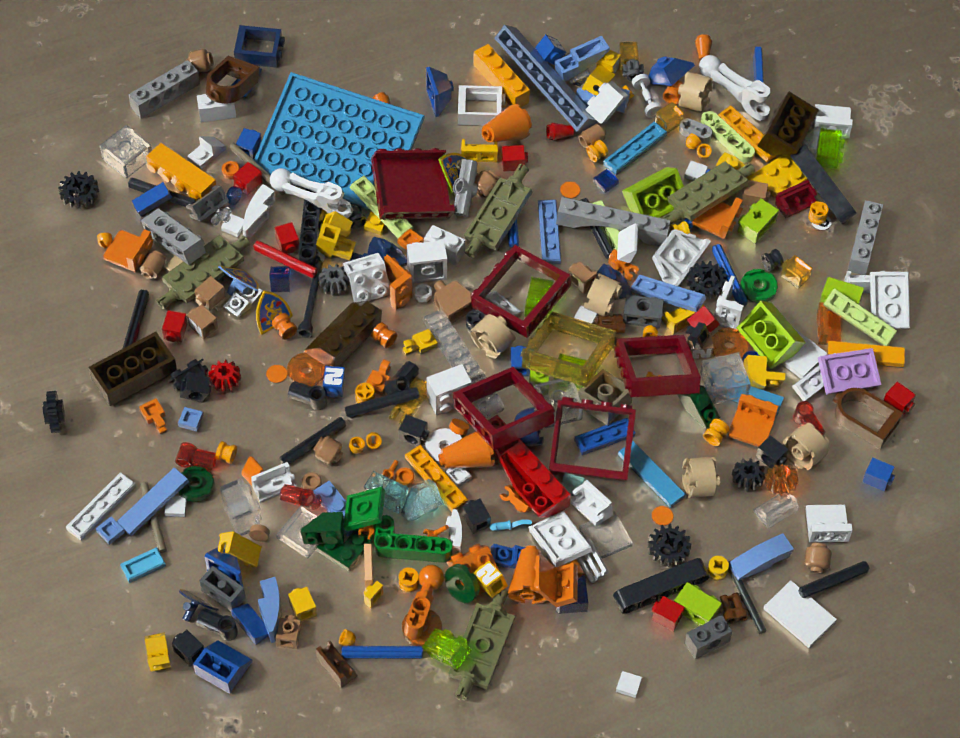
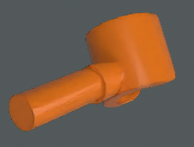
(389, 473)
(434, 533)

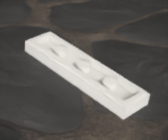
(100, 506)

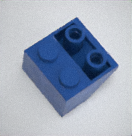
(221, 665)

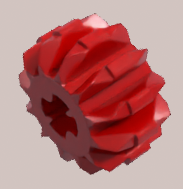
(224, 375)

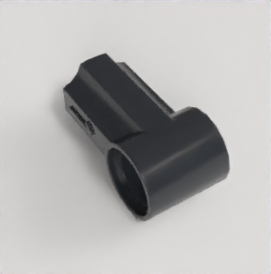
(402, 379)
(308, 394)
(216, 623)

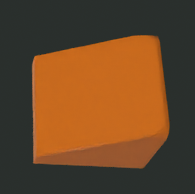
(251, 468)

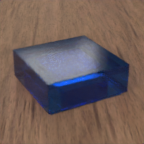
(605, 180)

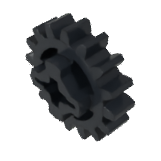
(78, 189)
(707, 279)
(53, 411)
(664, 551)

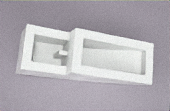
(258, 210)

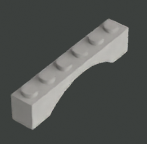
(579, 213)

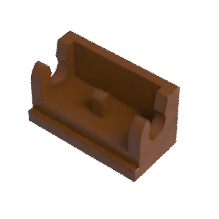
(335, 664)

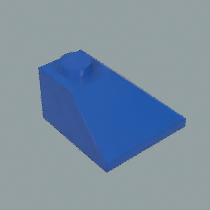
(669, 70)
(438, 89)
(225, 563)

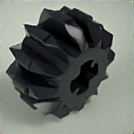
(748, 474)

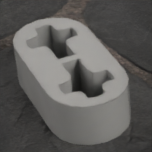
(696, 128)

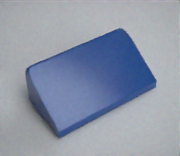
(151, 199)
(250, 622)

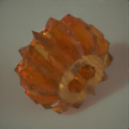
(781, 479)

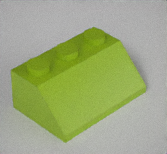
(652, 193)
(770, 334)

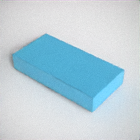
(143, 565)

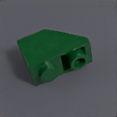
(700, 406)
(324, 529)

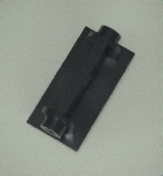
(193, 367)

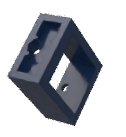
(255, 57)

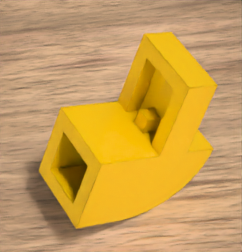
(330, 243)
(758, 376)
(157, 651)

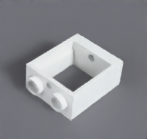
(483, 93)

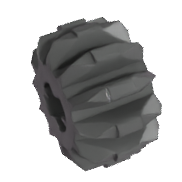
(334, 279)

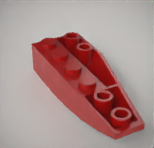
(531, 478)

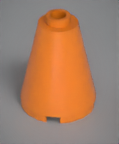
(508, 125)
(467, 453)
(523, 579)

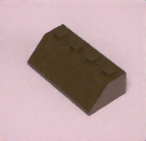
(788, 126)
(345, 334)

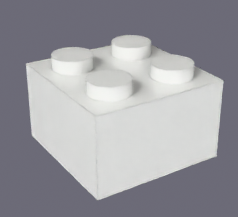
(427, 261)
(443, 384)

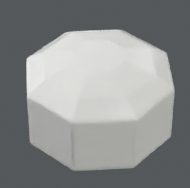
(423, 292)

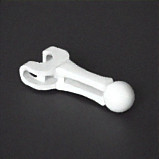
(743, 90)
(327, 195)

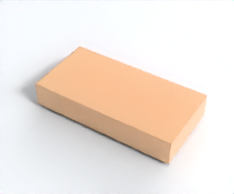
(368, 559)

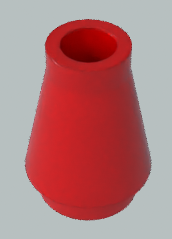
(556, 131)

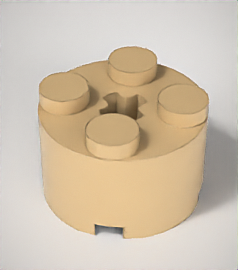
(695, 91)
(602, 295)
(492, 335)
(806, 446)
(700, 476)

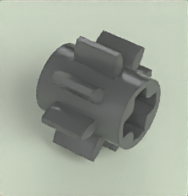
(632, 69)

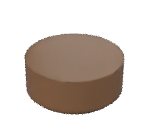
(311, 481)
(259, 532)

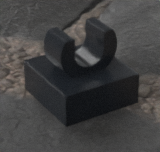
(698, 335)

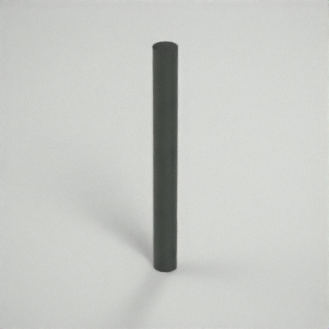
(748, 603)

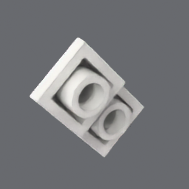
(241, 303)
(455, 531)

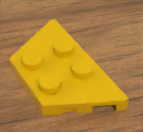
(779, 174)

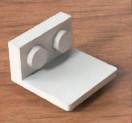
(834, 118)
(367, 278)
(727, 311)
(828, 523)

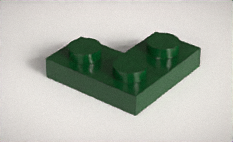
(345, 553)

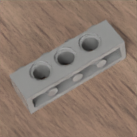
(164, 89)
(174, 236)
(865, 237)

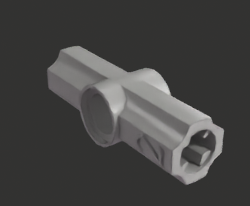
(465, 187)

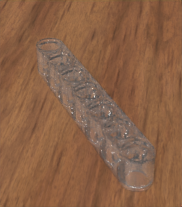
(458, 354)

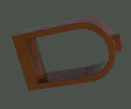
(231, 66)
(875, 438)

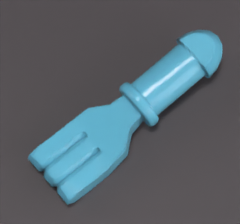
(508, 525)

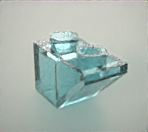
(394, 492)
(421, 499)

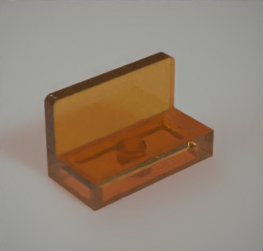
(827, 325)

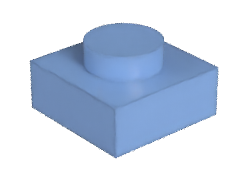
(190, 419)
(110, 530)

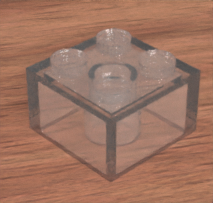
(125, 151)
(725, 377)
(554, 391)
(240, 506)

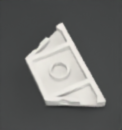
(677, 255)

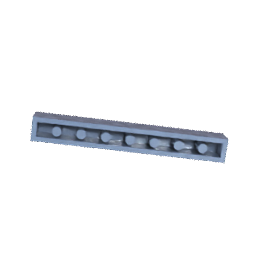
(545, 78)

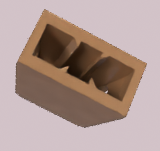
(452, 300)

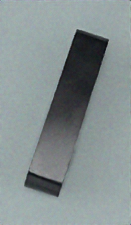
(823, 184)
(309, 232)
(659, 585)

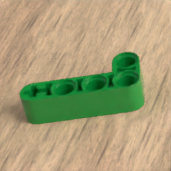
(412, 542)

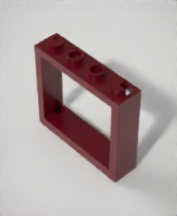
(543, 307)
(657, 385)
(604, 407)
(510, 432)

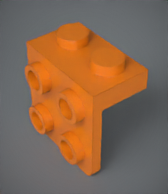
(720, 218)
(128, 249)
(400, 281)
(753, 420)
(473, 559)
(556, 584)

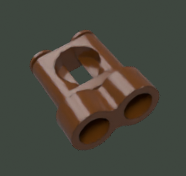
(615, 322)
(736, 614)

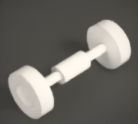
(641, 82)

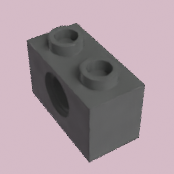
(635, 316)
(222, 588)
(708, 637)

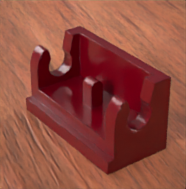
(795, 199)

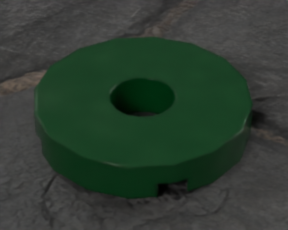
(202, 490)
(471, 585)

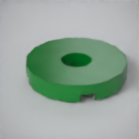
(755, 294)

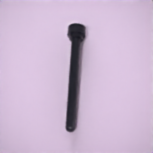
(305, 329)

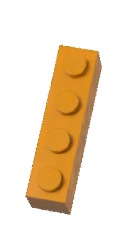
(500, 74)
(179, 172)

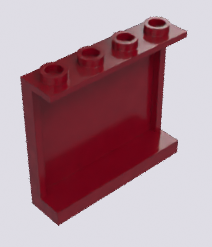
(410, 184)

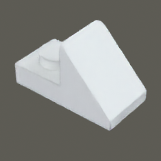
(206, 152)

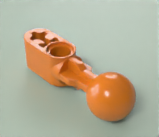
(431, 578)

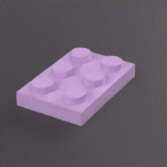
(849, 370)

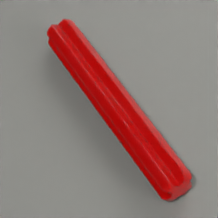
(285, 259)

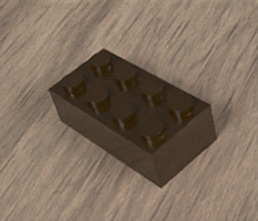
(132, 368)

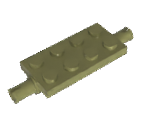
(708, 191)
(498, 212)
(186, 278)
(486, 638)

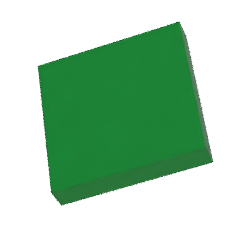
(364, 509)

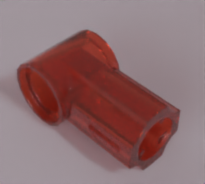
(810, 417)
(191, 456)
(300, 496)

